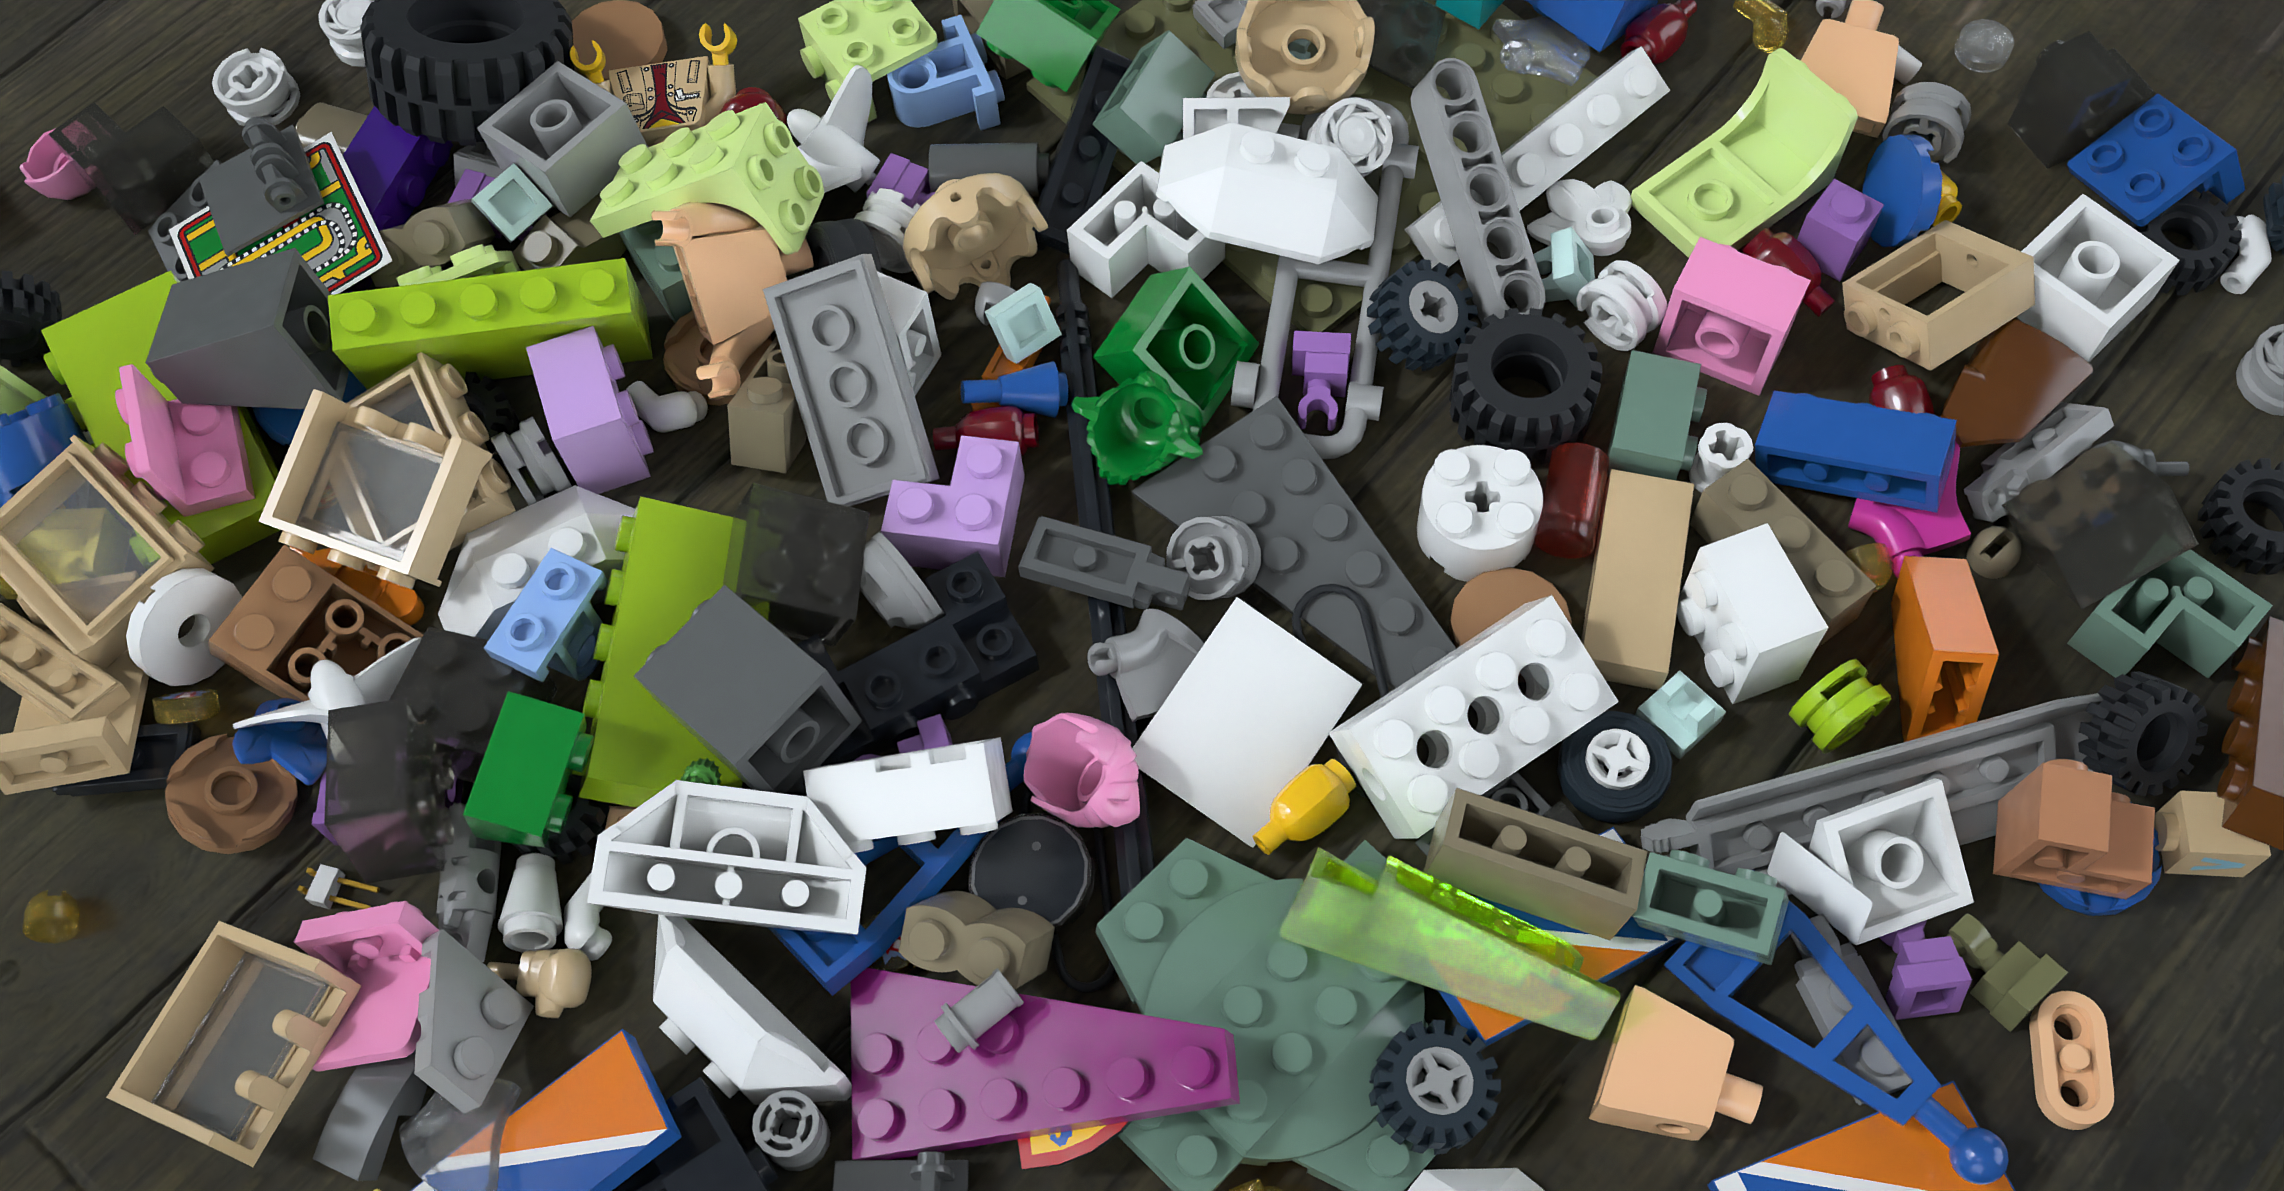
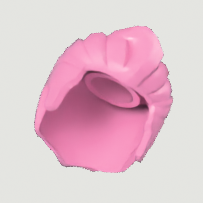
(1083, 771)

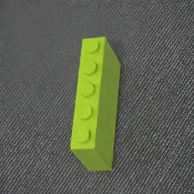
(488, 320)
(88, 358)
(668, 569)

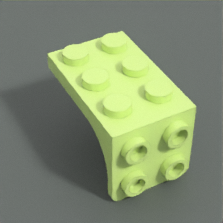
(731, 161)
(1756, 165)

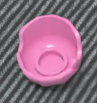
(51, 172)

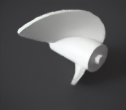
(837, 139)
(336, 689)

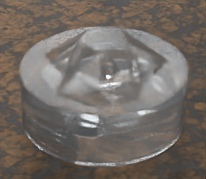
(1984, 45)

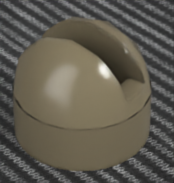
(2003, 561)

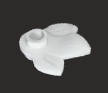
(1594, 214)

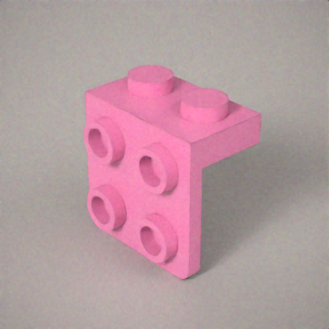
(382, 954)

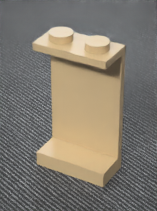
(54, 754)

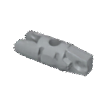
(468, 886)

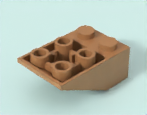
(302, 617)

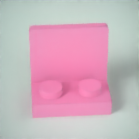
(184, 450)

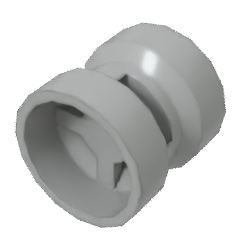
(800, 1141)

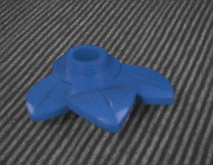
(293, 744)

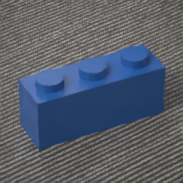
(1856, 450)

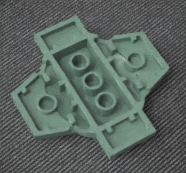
(1306, 1026)

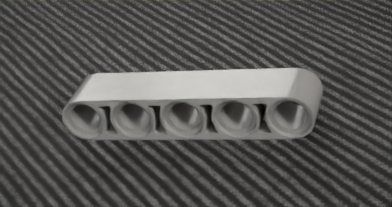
(1481, 171)

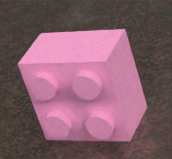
(1730, 314)

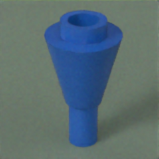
(1032, 390)

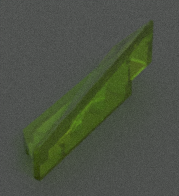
(1447, 942)

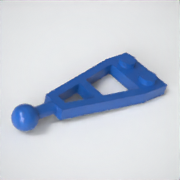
(841, 957)
(1717, 975)

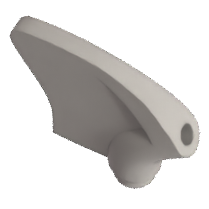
(1146, 661)

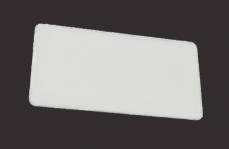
(1820, 887)

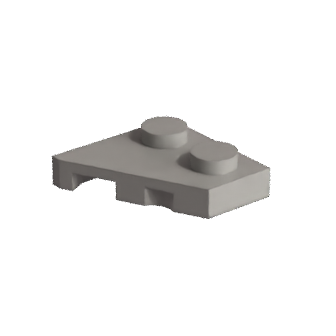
(465, 1023)

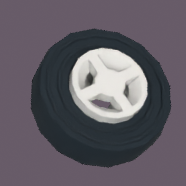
(1624, 746)

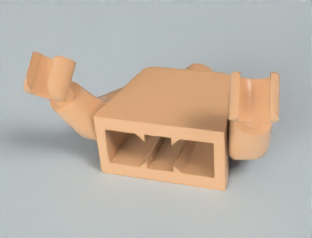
(725, 268)

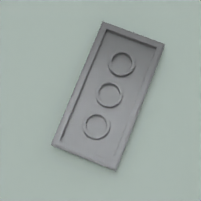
(850, 381)

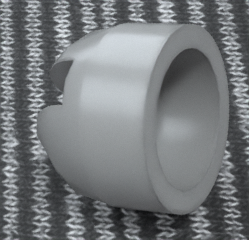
(989, 295)

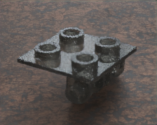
(1404, 37)

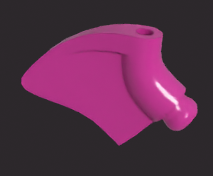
(1913, 530)

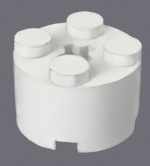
(1479, 510)

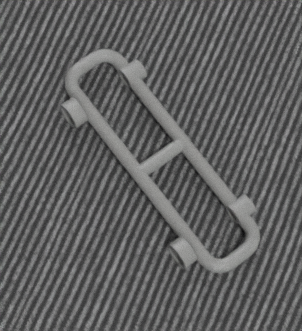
(1258, 384)

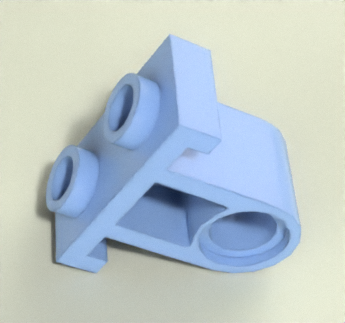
(948, 82)
(552, 621)

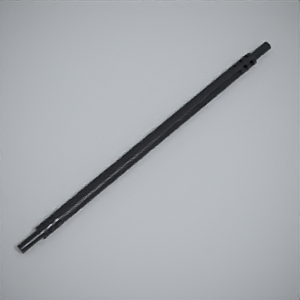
(1095, 512)

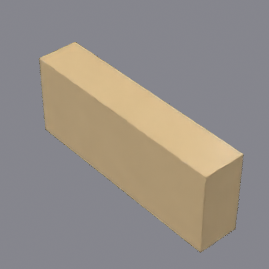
(1637, 577)

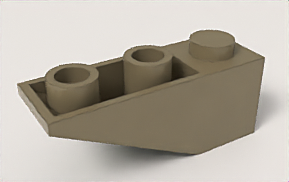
(765, 417)

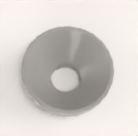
(895, 587)

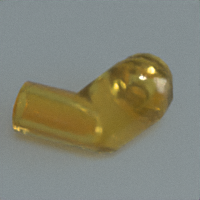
(1769, 23)

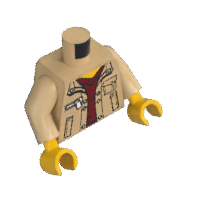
(672, 92)

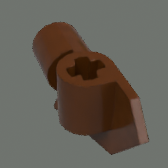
(2012, 384)

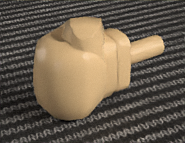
(551, 976)

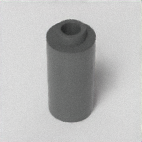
(1016, 160)

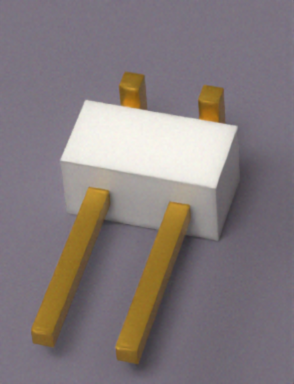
(326, 886)

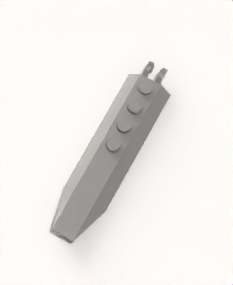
(1973, 761)

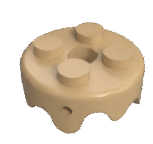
(1314, 84)
(970, 228)

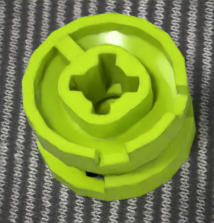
(1839, 705)

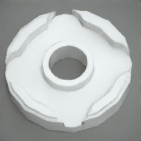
(155, 626)

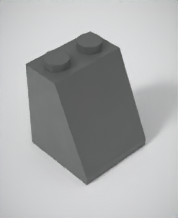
(249, 337)
(749, 694)

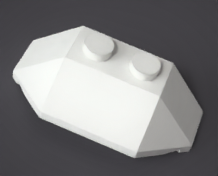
(1269, 193)
(506, 553)
(730, 861)
(734, 1024)

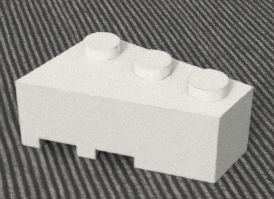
(913, 793)

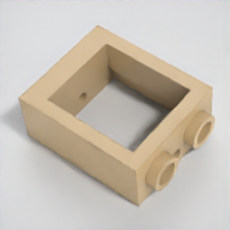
(1994, 287)

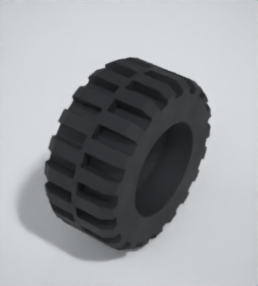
(457, 62)

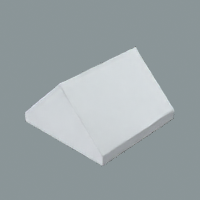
(1897, 855)

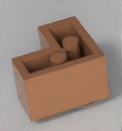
(2074, 832)

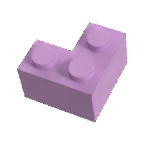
(587, 414)
(976, 513)

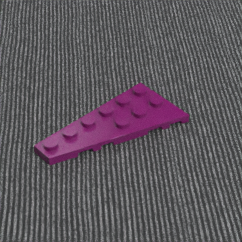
(1031, 1076)

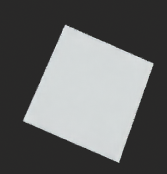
(1243, 720)

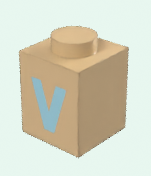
(2197, 843)

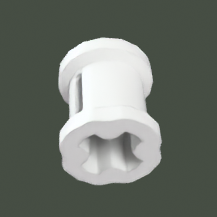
(1716, 460)

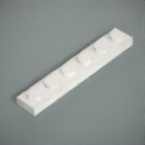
(1557, 144)

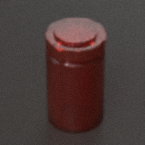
(1572, 500)

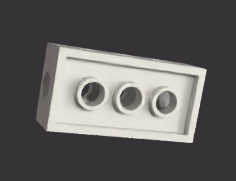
(1511, 729)

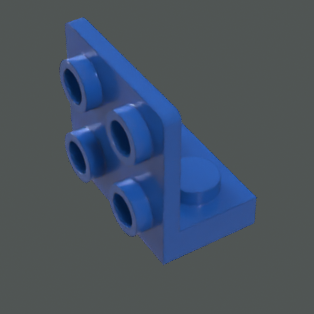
(2156, 161)

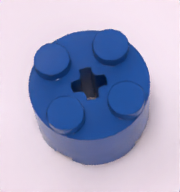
(32, 441)

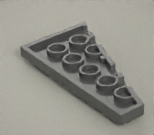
(1307, 538)

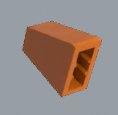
(1940, 646)

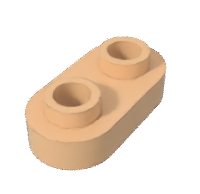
(2073, 1063)

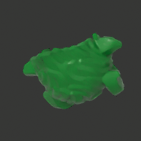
(1140, 427)

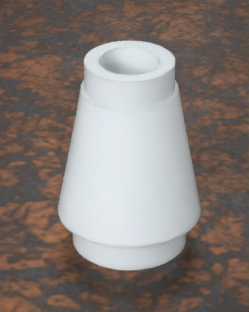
(532, 905)

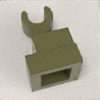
(2012, 981)

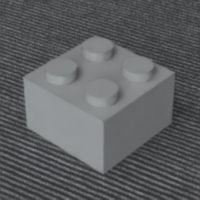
(563, 136)

